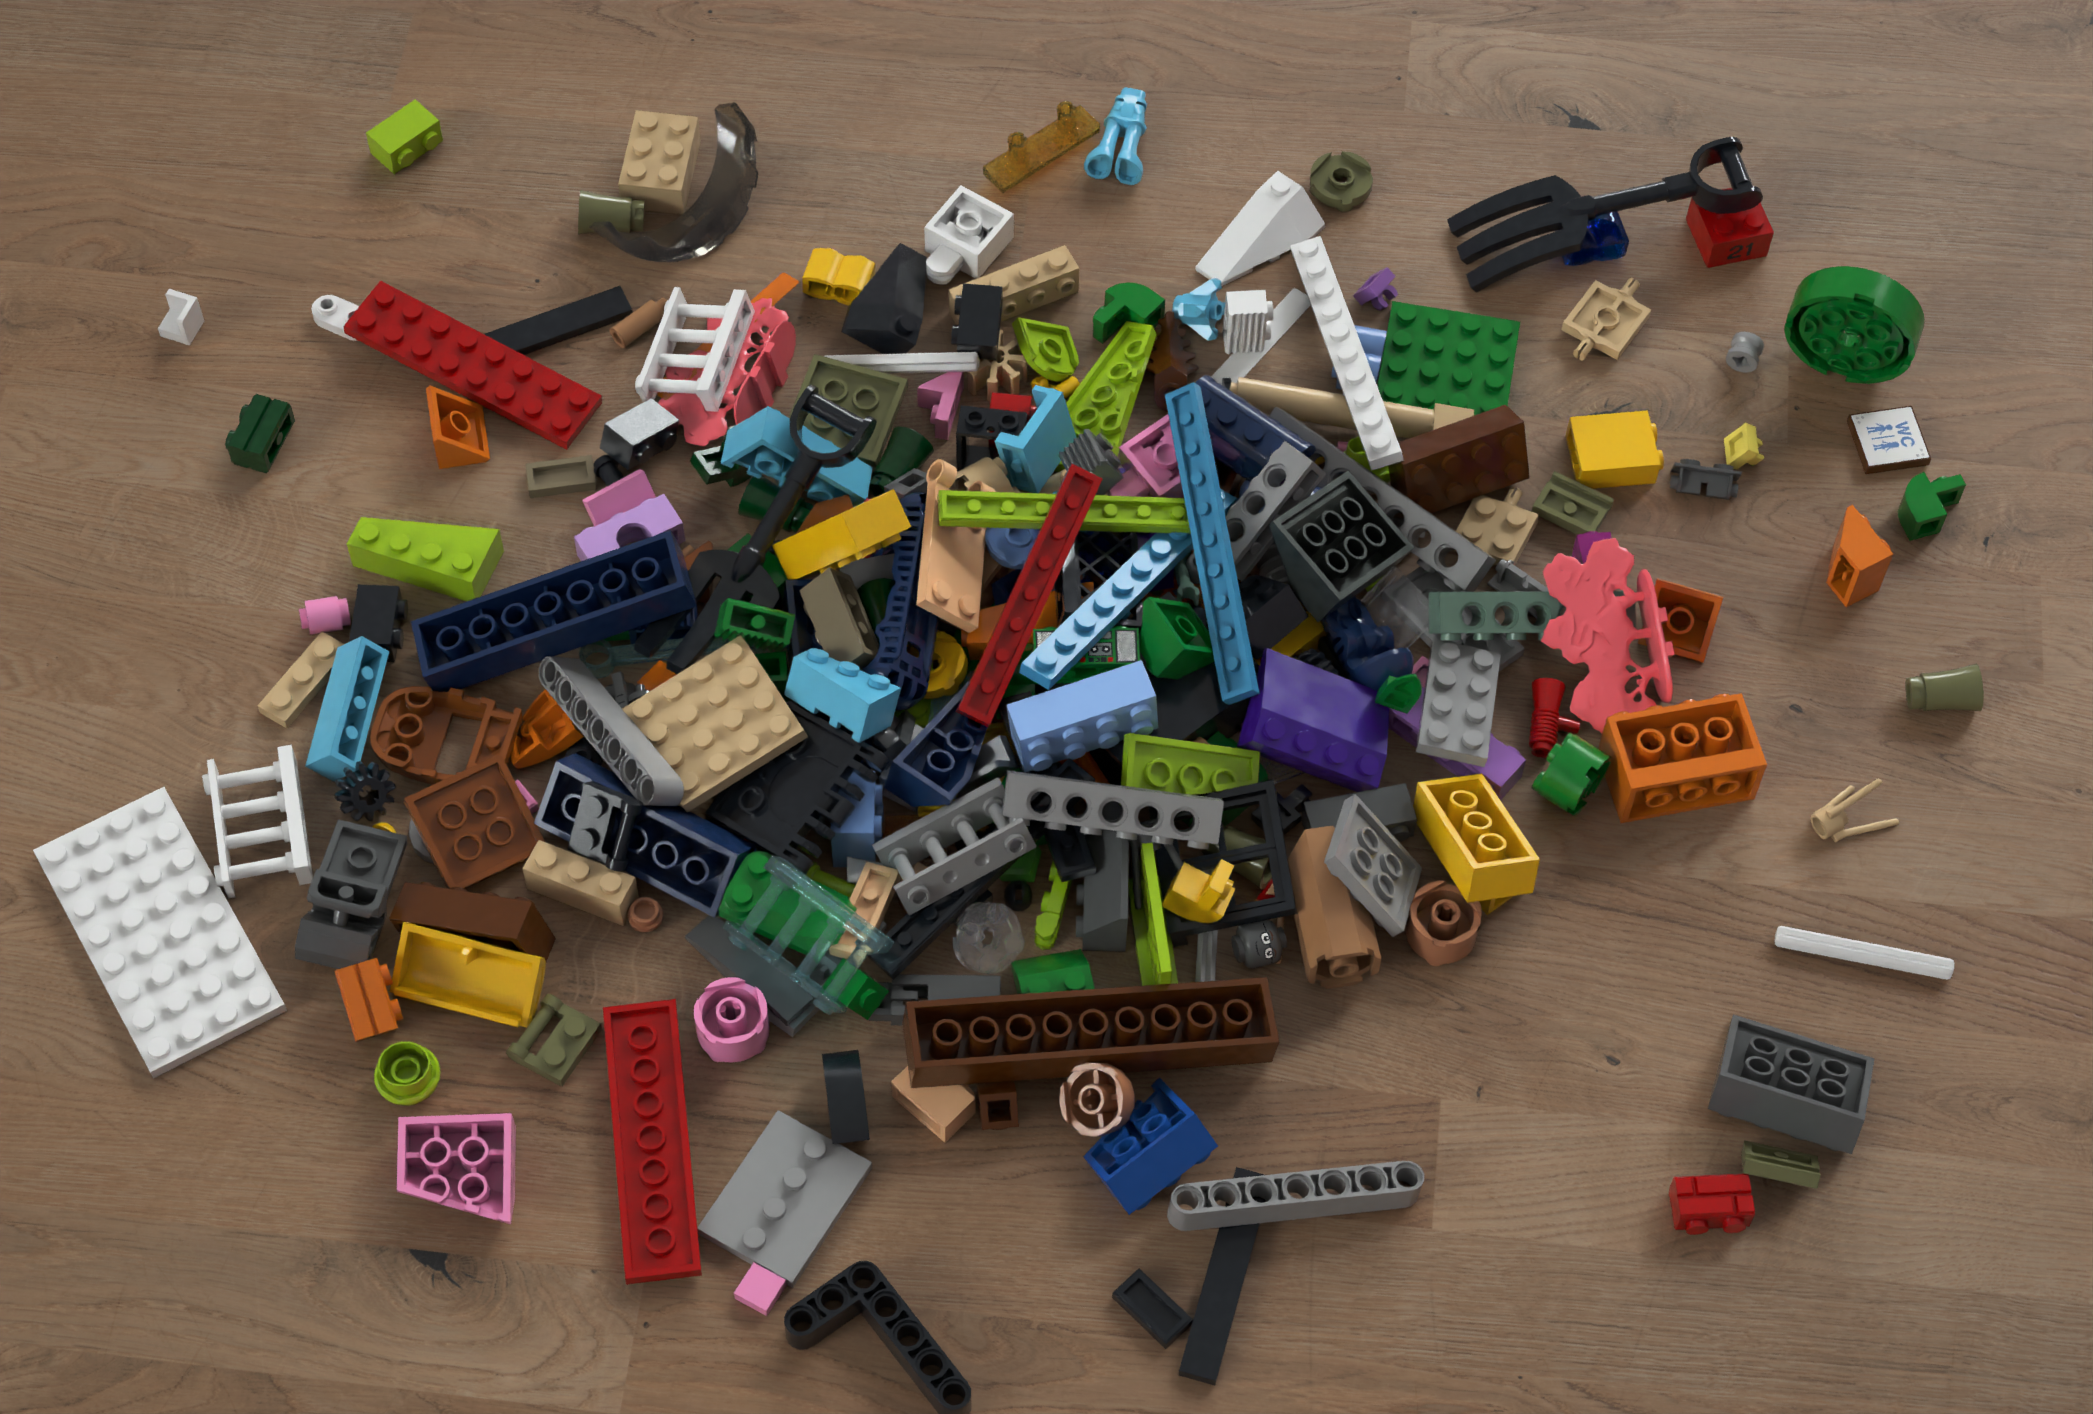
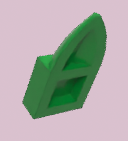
(1400, 692)

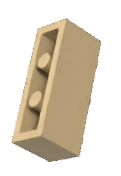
(580, 882)

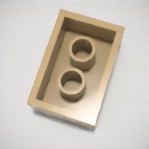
(660, 161)

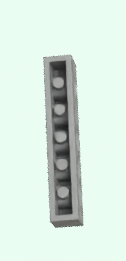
(1205, 810)

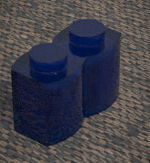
(1604, 241)

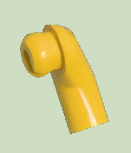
(1067, 386)

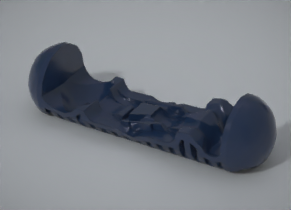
(903, 618)
(1363, 647)

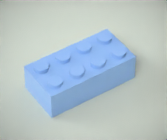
(1083, 716)

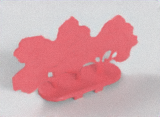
(757, 385)
(1600, 631)

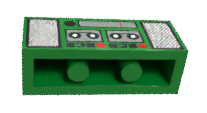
(1112, 651)

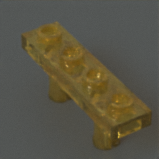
(1033, 153)

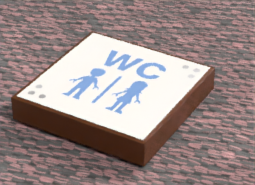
(1888, 439)

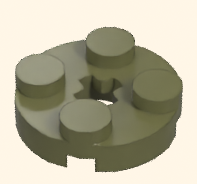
(1341, 195)

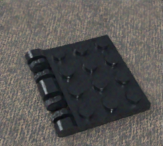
(790, 793)

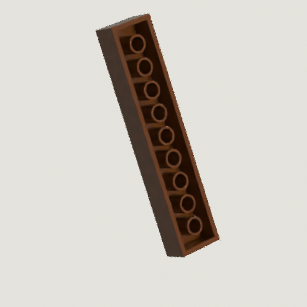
(1121, 1026)

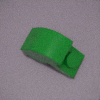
(1127, 303)
(1924, 501)

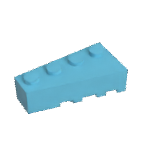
(768, 448)

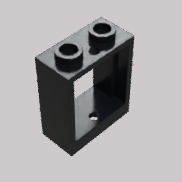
(975, 423)

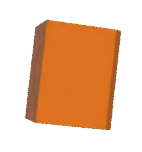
(457, 429)
(1690, 618)

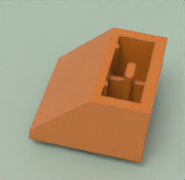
(1857, 559)

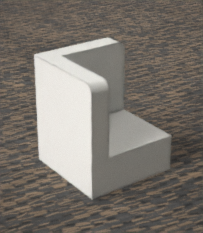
(182, 319)

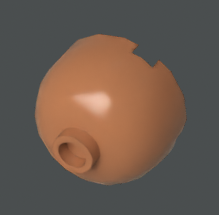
(1097, 1099)

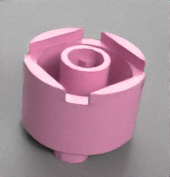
(731, 1020)

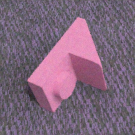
(943, 397)

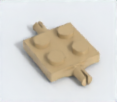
(1606, 319)
(1498, 526)

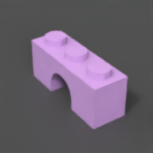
(636, 524)

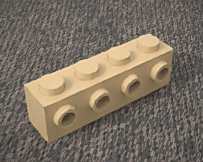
(1029, 283)

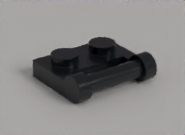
(596, 821)

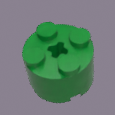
(1573, 773)

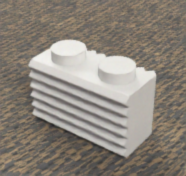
(1246, 321)

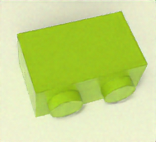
(404, 136)

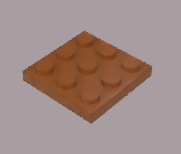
(474, 823)

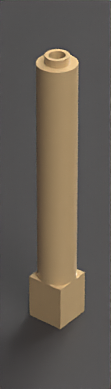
(1332, 408)

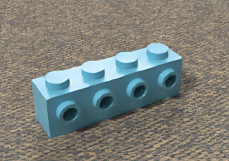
(347, 708)

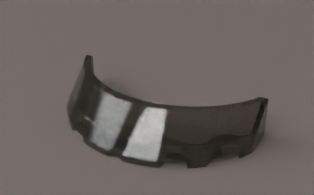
(715, 211)

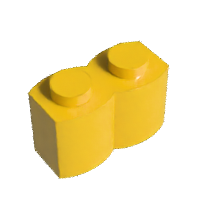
(836, 276)

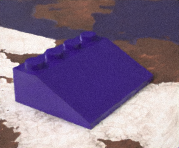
(1317, 723)

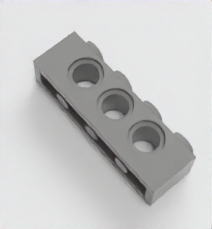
(1300, 478)

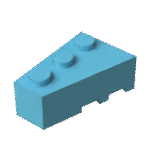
(842, 692)

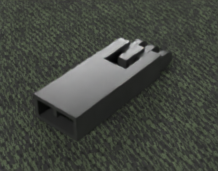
(933, 987)

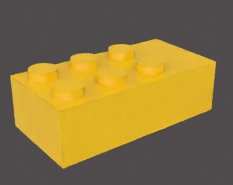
(843, 537)
(1475, 838)

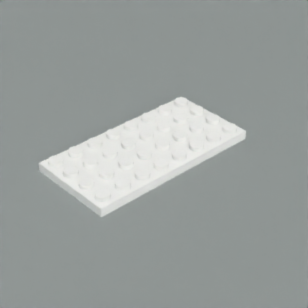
(159, 932)

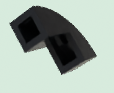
(845, 1097)

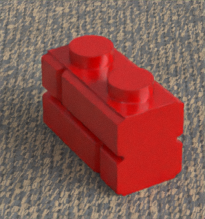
(1711, 1203)

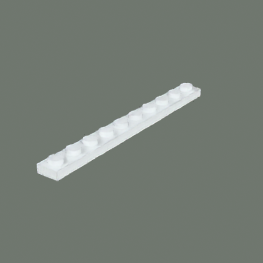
(1346, 354)

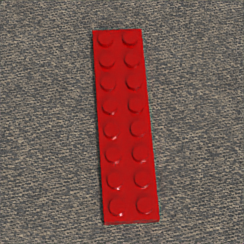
(473, 364)
(651, 1142)

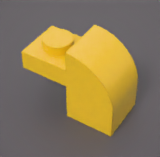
(1200, 895)

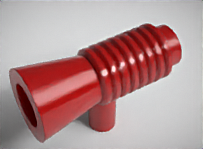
(1545, 718)

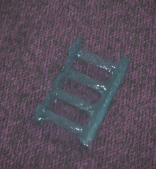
(811, 899)

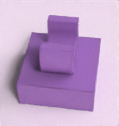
(1374, 288)

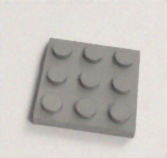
(1373, 865)

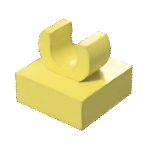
(1743, 446)

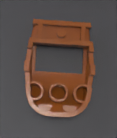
(415, 724)

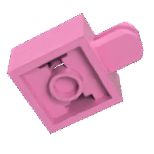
(1149, 464)

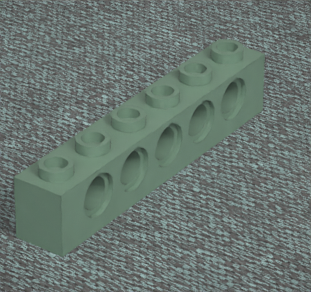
(1447, 611)

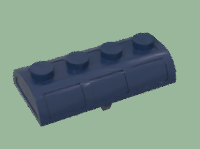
(1242, 433)

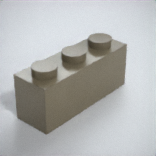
(840, 618)

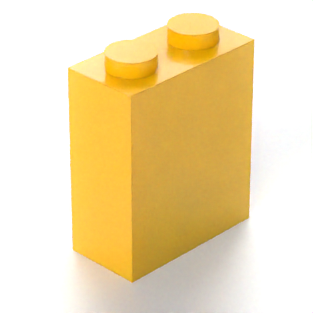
(1614, 449)

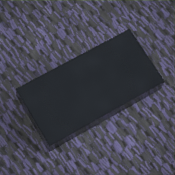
(1152, 1308)

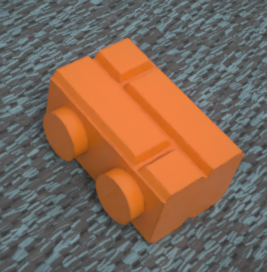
(367, 999)

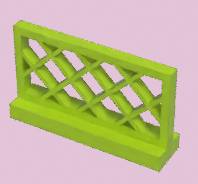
(1149, 926)

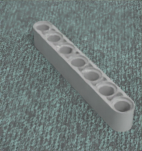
(611, 731)
(1283, 1207)

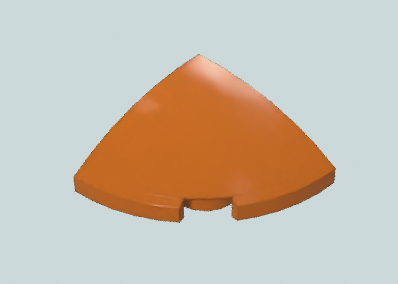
(544, 732)

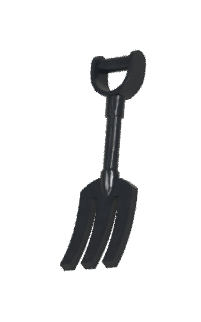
(1572, 212)
(743, 571)

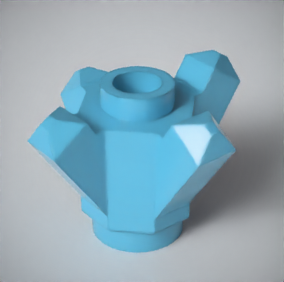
(1201, 309)

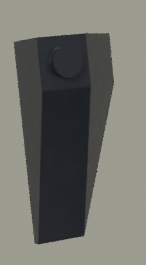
(891, 304)

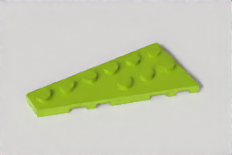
(1111, 386)

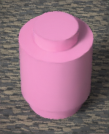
(325, 615)

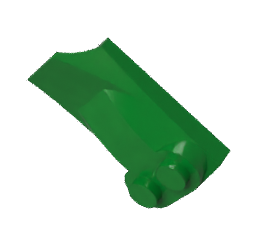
(748, 887)

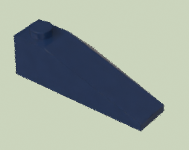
(938, 759)

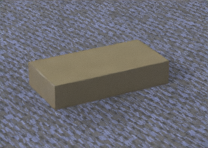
(560, 476)

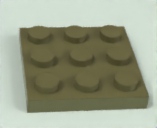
(860, 392)

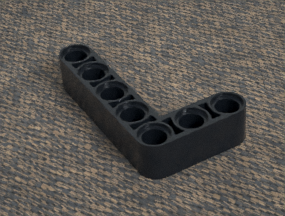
(889, 1329)

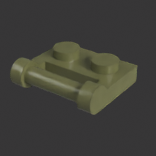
(563, 1047)

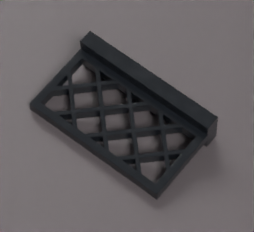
(1068, 586)

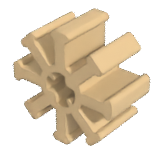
(1003, 372)

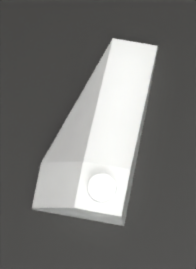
(1263, 229)

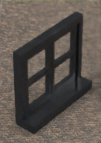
(1235, 915)

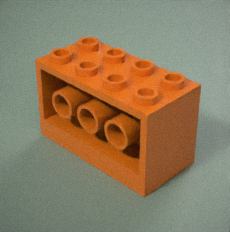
(1682, 757)

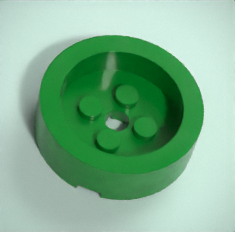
(1864, 306)

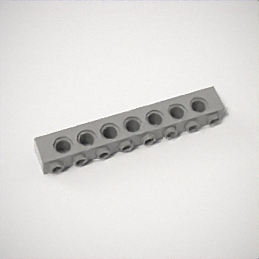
(1472, 561)

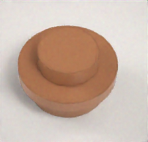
(645, 914)

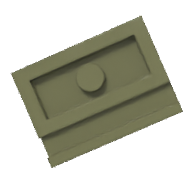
(1572, 505)
(1780, 1164)

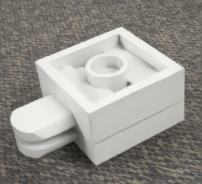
(966, 236)

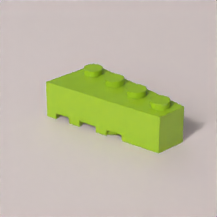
(428, 555)

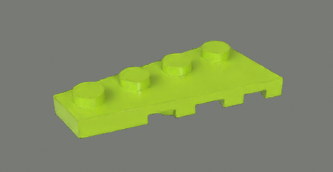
(1185, 765)

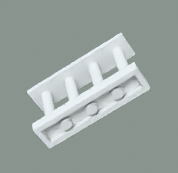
(717, 363)
(291, 831)

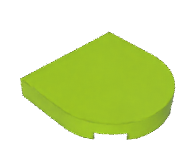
(1047, 348)

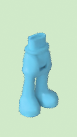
(1125, 121)

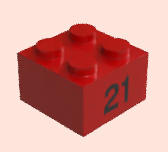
(1729, 236)

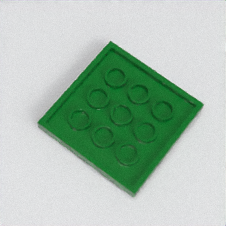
(1447, 358)

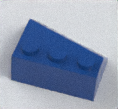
(1150, 1149)

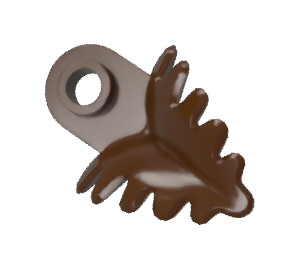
(1169, 358)

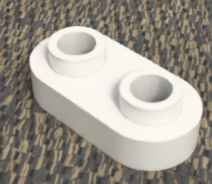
(334, 317)

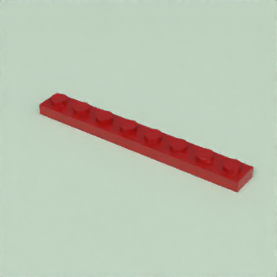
(1029, 595)

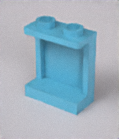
(1036, 450)

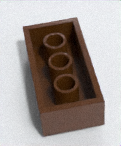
(1462, 460)

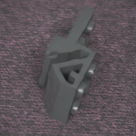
(349, 896)

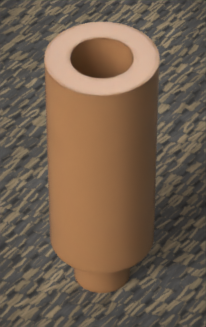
(638, 322)

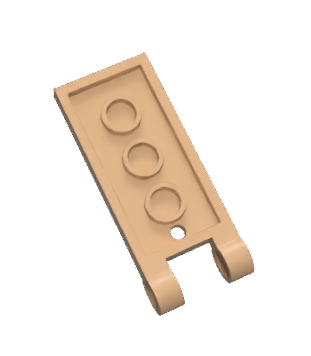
(950, 557)

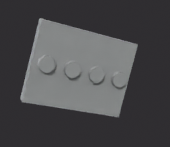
(785, 1198)

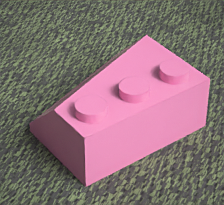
(460, 1162)

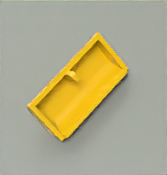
(467, 976)

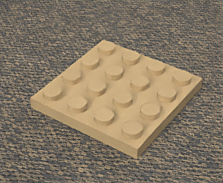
(717, 721)

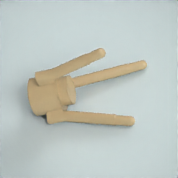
(1832, 818)

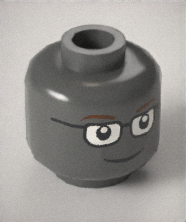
(1258, 944)

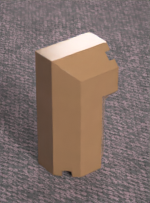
(1331, 926)

